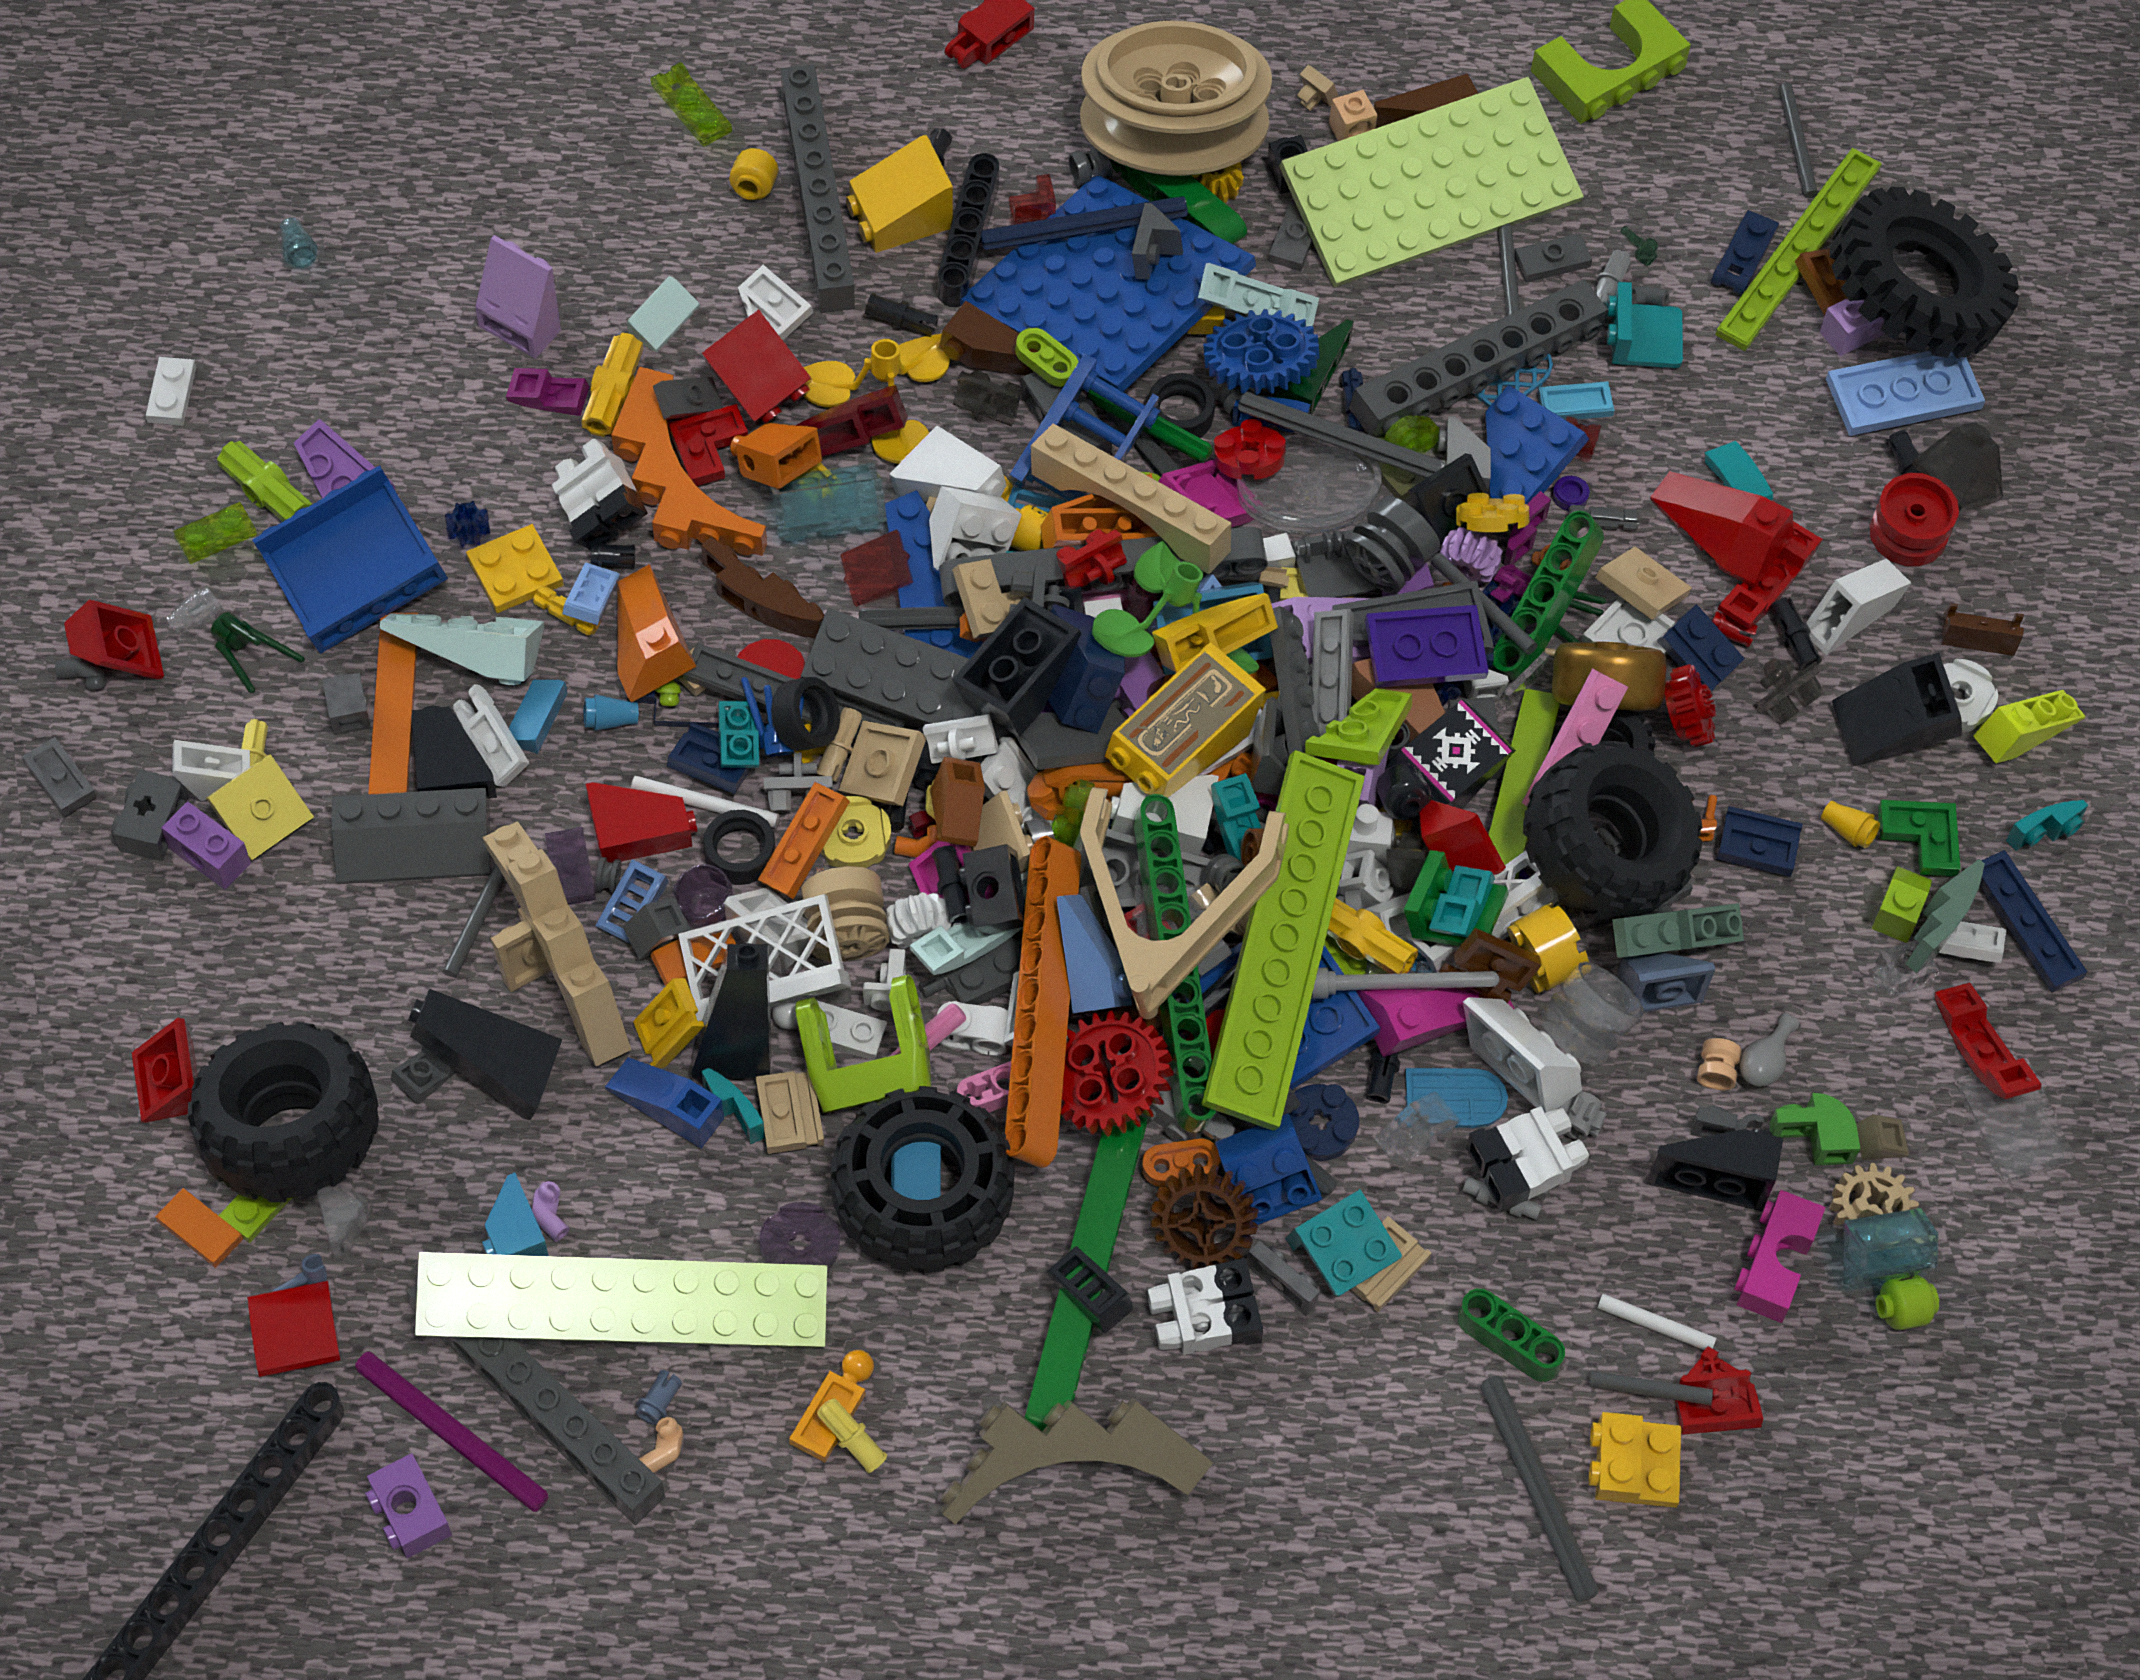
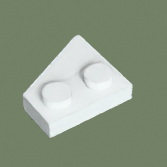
(775, 300)

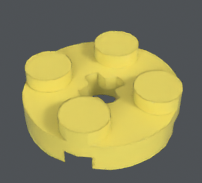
(867, 848)

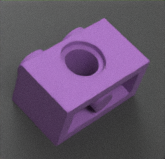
(206, 845)
(403, 1483)

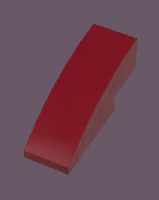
(858, 420)

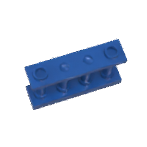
(1068, 409)

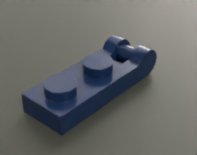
(1745, 252)

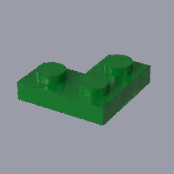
(1931, 826)

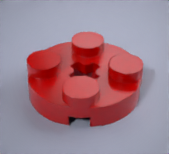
(1250, 450)

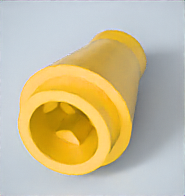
(1852, 824)

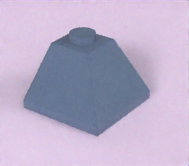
(1666, 979)

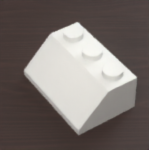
(1521, 1053)

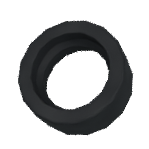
(1192, 387)
(787, 713)
(738, 821)

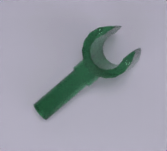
(1646, 249)

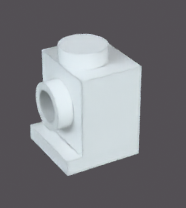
(1371, 879)

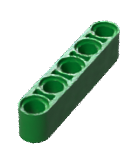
(1203, 206)
(1546, 579)

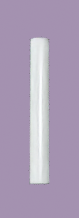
(1656, 1322)

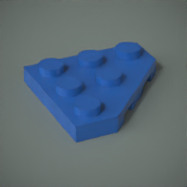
(1527, 445)

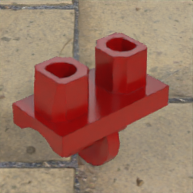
(1094, 560)

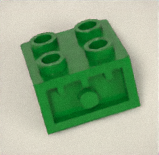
(1422, 902)

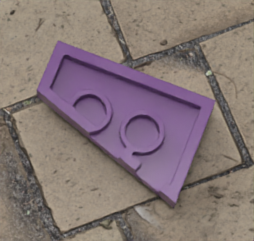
(330, 458)

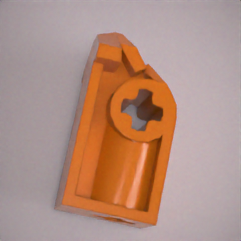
(1049, 786)

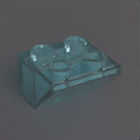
(1888, 1248)

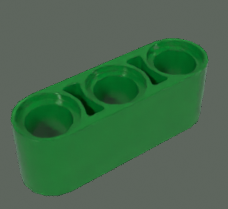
(1504, 1317)

